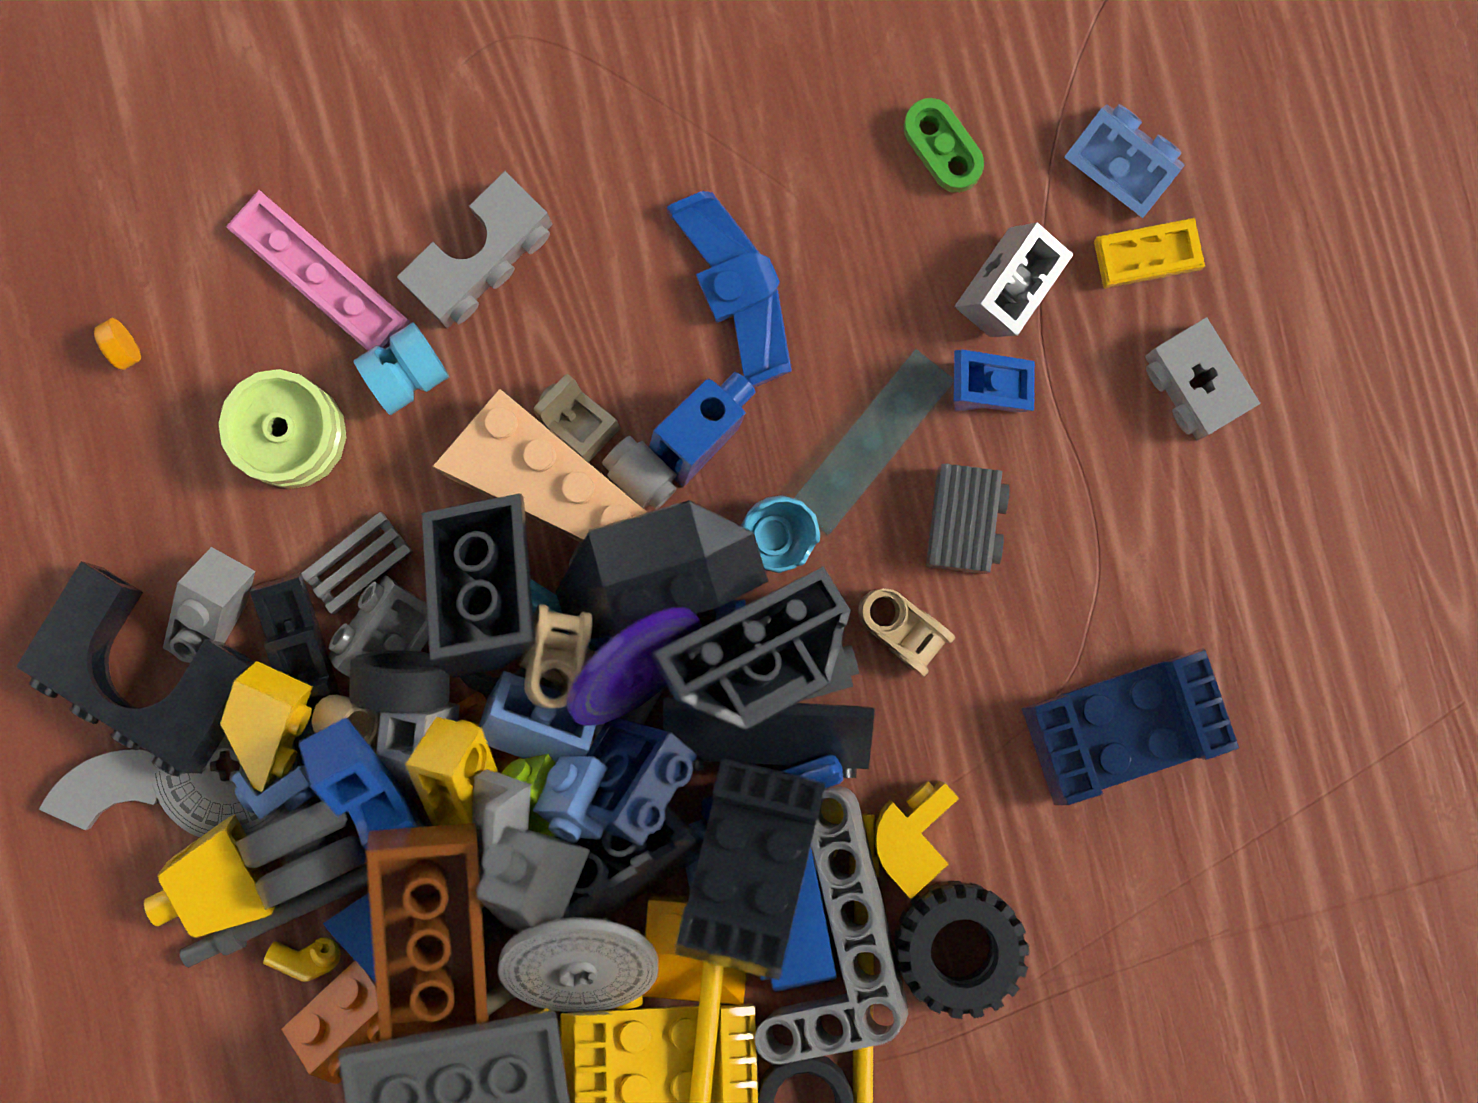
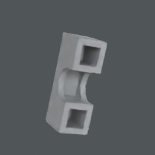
(453, 285)

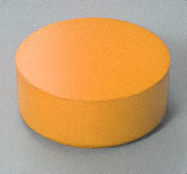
(117, 344)

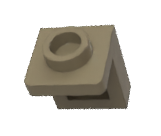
(575, 418)

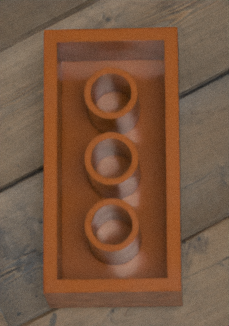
(426, 929)

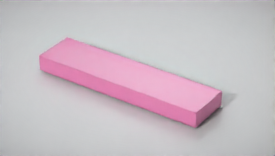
(316, 272)

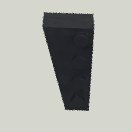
(623, 870)

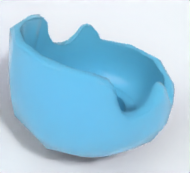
(783, 531)

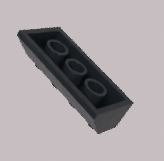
(783, 740)

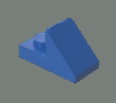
(993, 382)

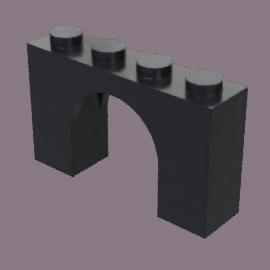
(73, 661)

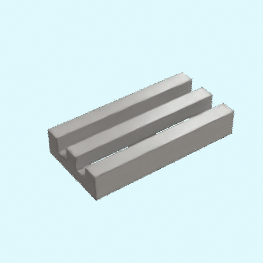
(323, 589)

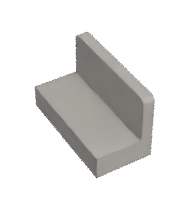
(497, 804)

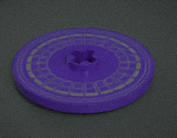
(624, 671)

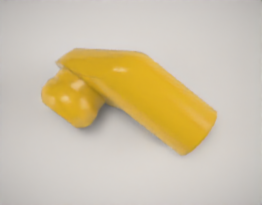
(306, 963)

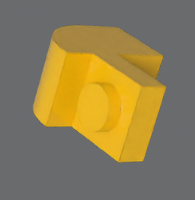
(899, 841)

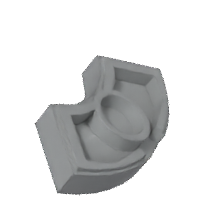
(101, 784)

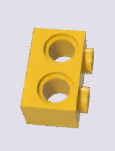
(446, 768)

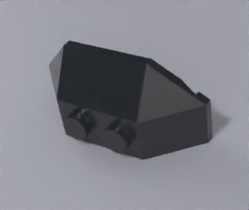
(657, 564)
(760, 654)

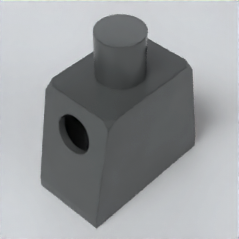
(529, 878)

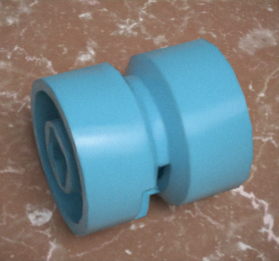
(401, 368)

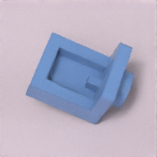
(289, 792)
(568, 796)

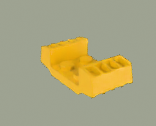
(650, 1055)

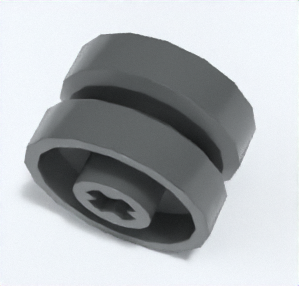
(303, 851)

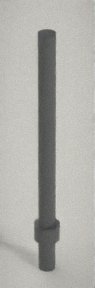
(236, 937)

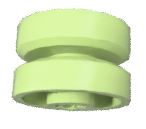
(259, 447)

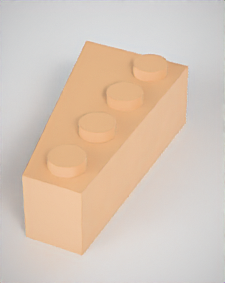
(514, 453)

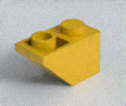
(262, 722)

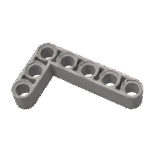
(850, 940)

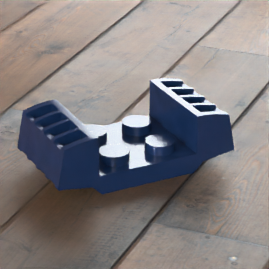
(1129, 727)

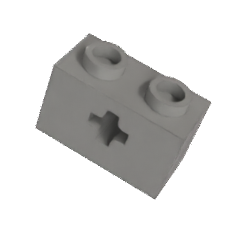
(1013, 280)
(1194, 354)

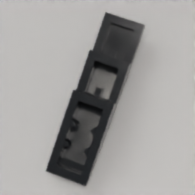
(295, 640)

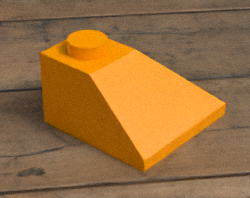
(680, 975)

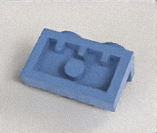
(1126, 158)

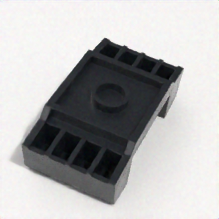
(750, 868)

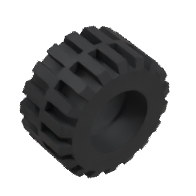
(986, 985)

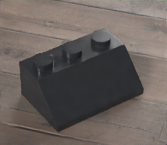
(478, 585)

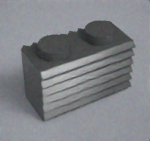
(966, 519)

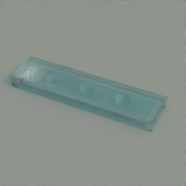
(874, 440)

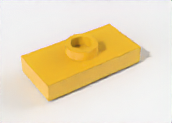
(1149, 253)

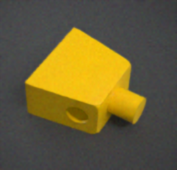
(209, 884)

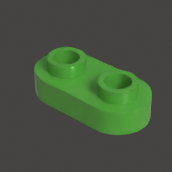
(945, 146)

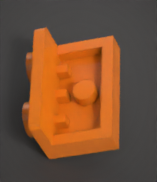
(334, 1020)

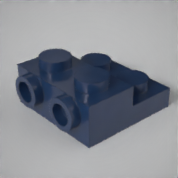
(639, 778)

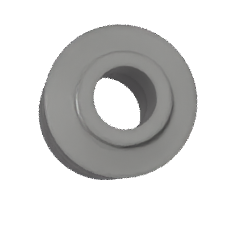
(640, 473)

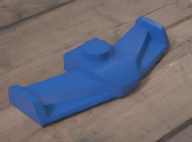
(737, 285)

